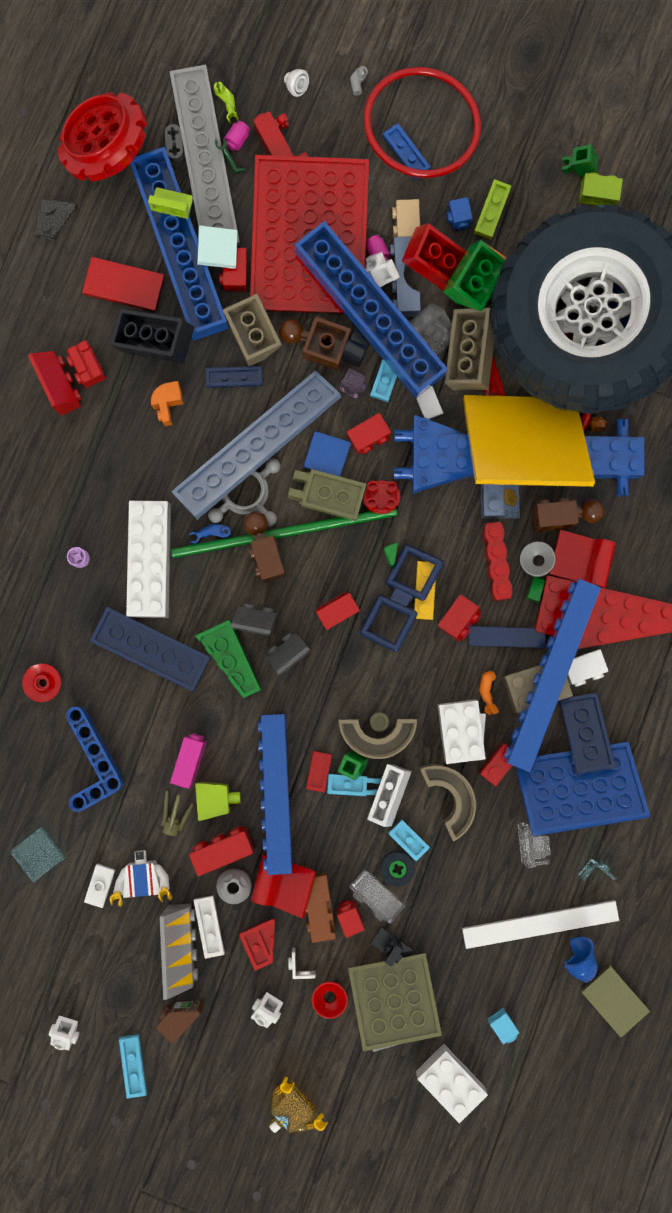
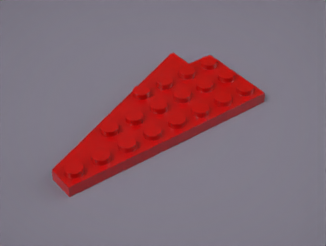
(613, 618)

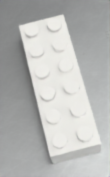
(148, 559)

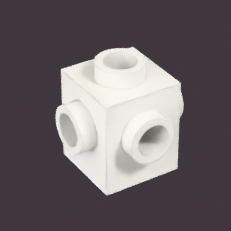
(266, 1010)
(64, 1033)

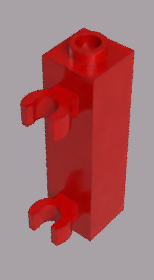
(271, 136)

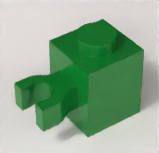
(583, 161)

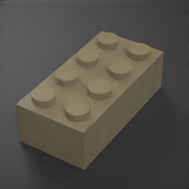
(470, 350)

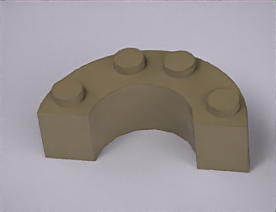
(378, 747)
(464, 799)

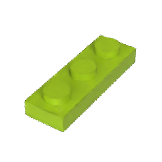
(492, 209)

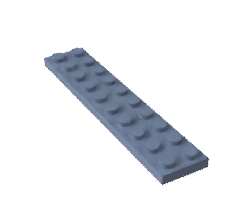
(256, 444)

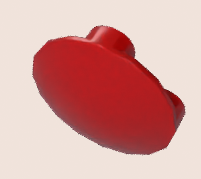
(381, 496)

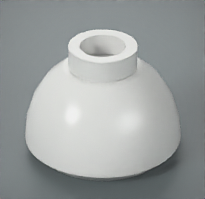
(297, 82)

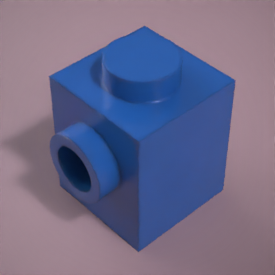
(459, 214)

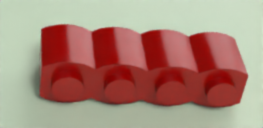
(495, 555)

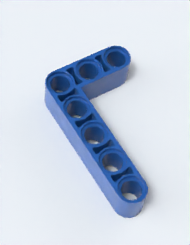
(95, 760)

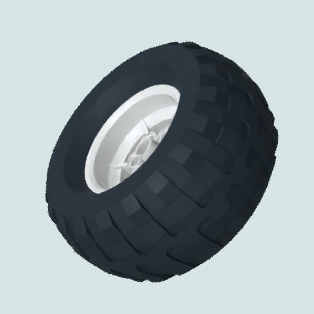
(546, 267)

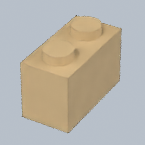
(407, 217)

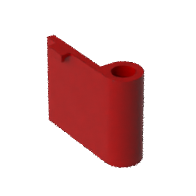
(583, 558)
(284, 891)

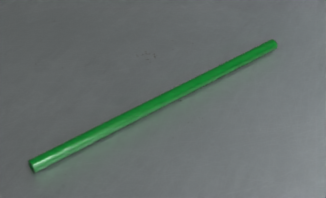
(278, 533)

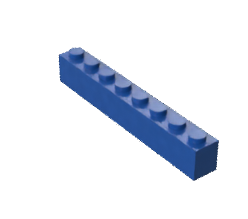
(275, 794)

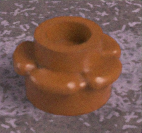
(597, 424)

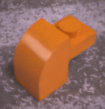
(165, 397)

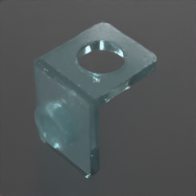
(590, 867)

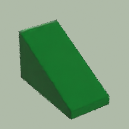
(535, 590)

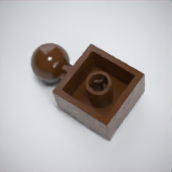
(320, 333)
(564, 514)
(263, 549)

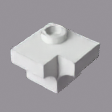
(380, 269)

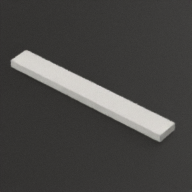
(540, 924)

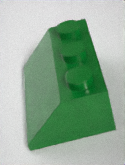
(475, 276)

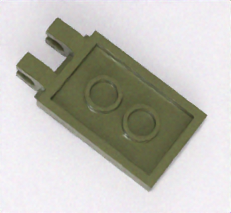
(328, 493)

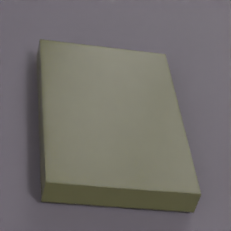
(615, 1001)

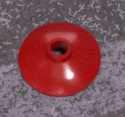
(32, 682)

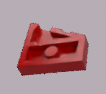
(259, 943)

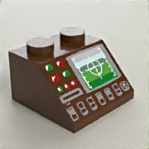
(177, 1018)

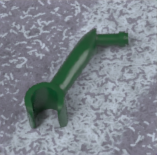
(229, 157)

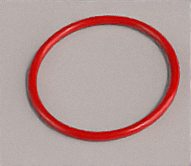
(436, 74)

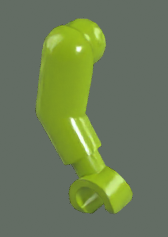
(228, 98)

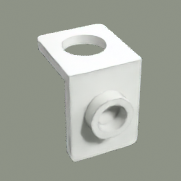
(299, 974)

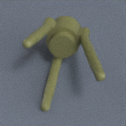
(171, 825)

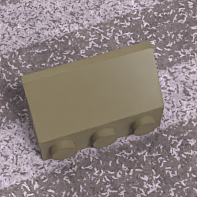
(252, 329)

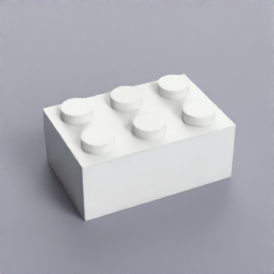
(461, 731)
(451, 1083)

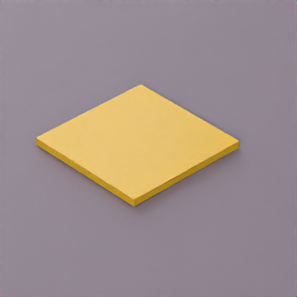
(526, 442)

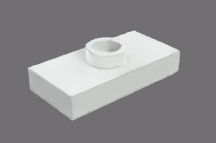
(99, 885)

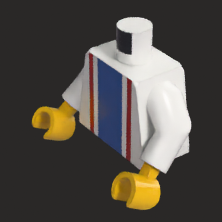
(141, 879)

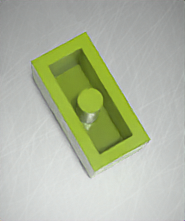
(600, 190)

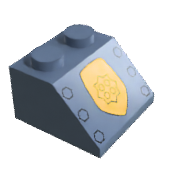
(499, 501)

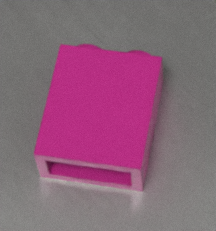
(189, 761)

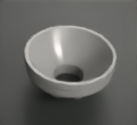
(537, 549)
(238, 876)

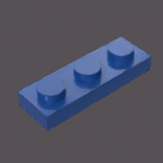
(405, 149)

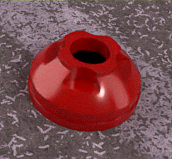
(329, 1009)

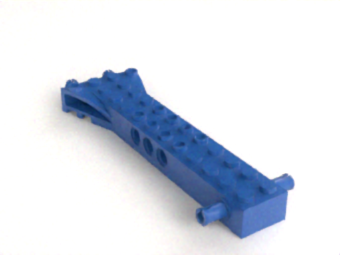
(444, 455)

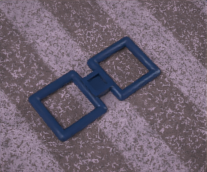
(401, 597)

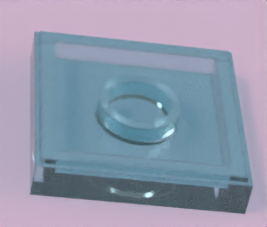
(37, 854)

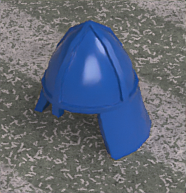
(583, 963)

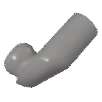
(357, 78)

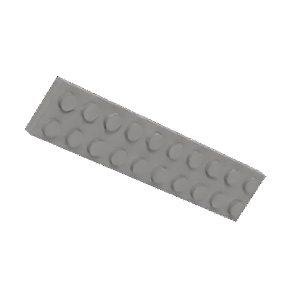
(203, 158)

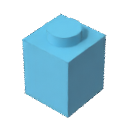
(503, 1026)

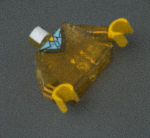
(293, 1110)

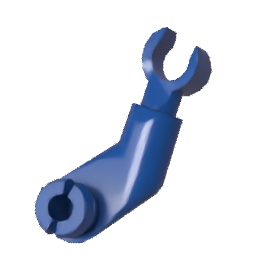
(212, 529)

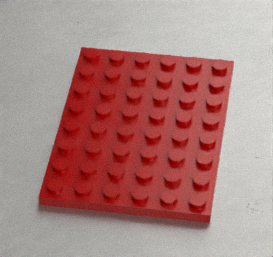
(289, 203)

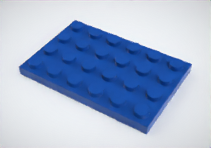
(566, 801)

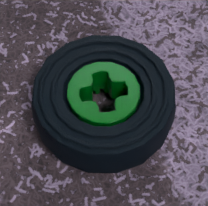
(394, 878)

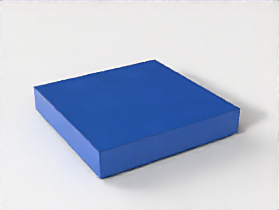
(327, 454)

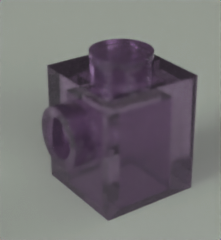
(353, 383)

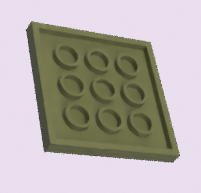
(394, 1002)

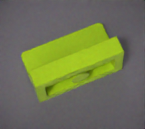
(170, 202)

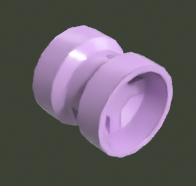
(74, 557)

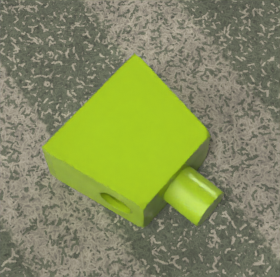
(214, 799)

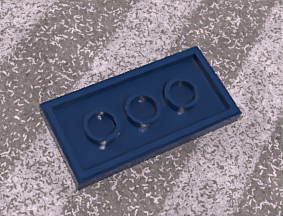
(586, 734)

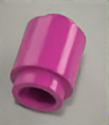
(237, 136)
(376, 245)

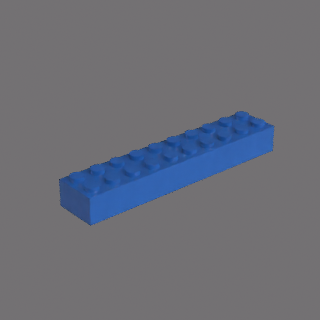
(180, 248)
(370, 309)

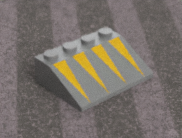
(178, 949)

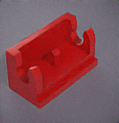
(337, 610)

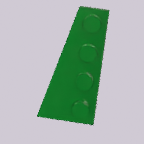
(230, 655)

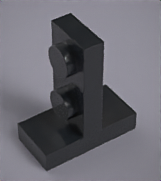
(391, 946)

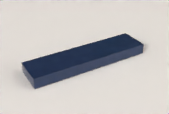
(506, 637)

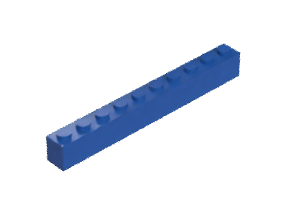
(552, 675)

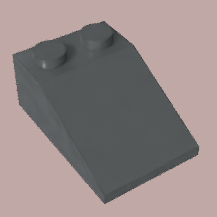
(255, 621)
(287, 654)

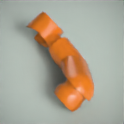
(485, 686)

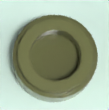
(379, 722)

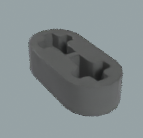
(178, 143)

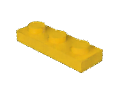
(426, 607)

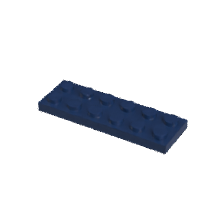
(150, 649)

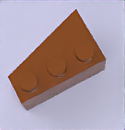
(320, 911)

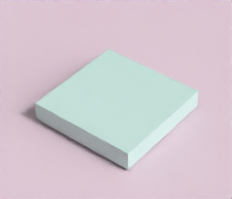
(217, 247)

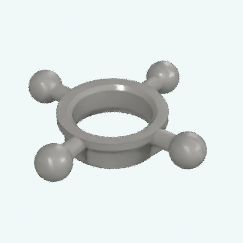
(216, 514)

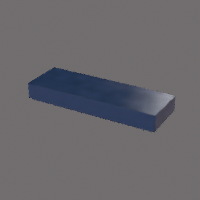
(234, 376)

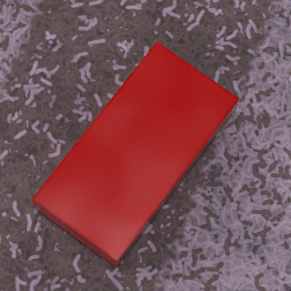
(319, 771)

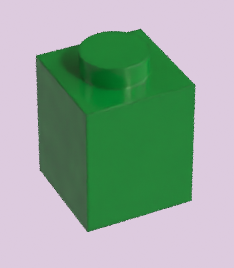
(353, 765)

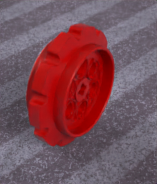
(102, 136)

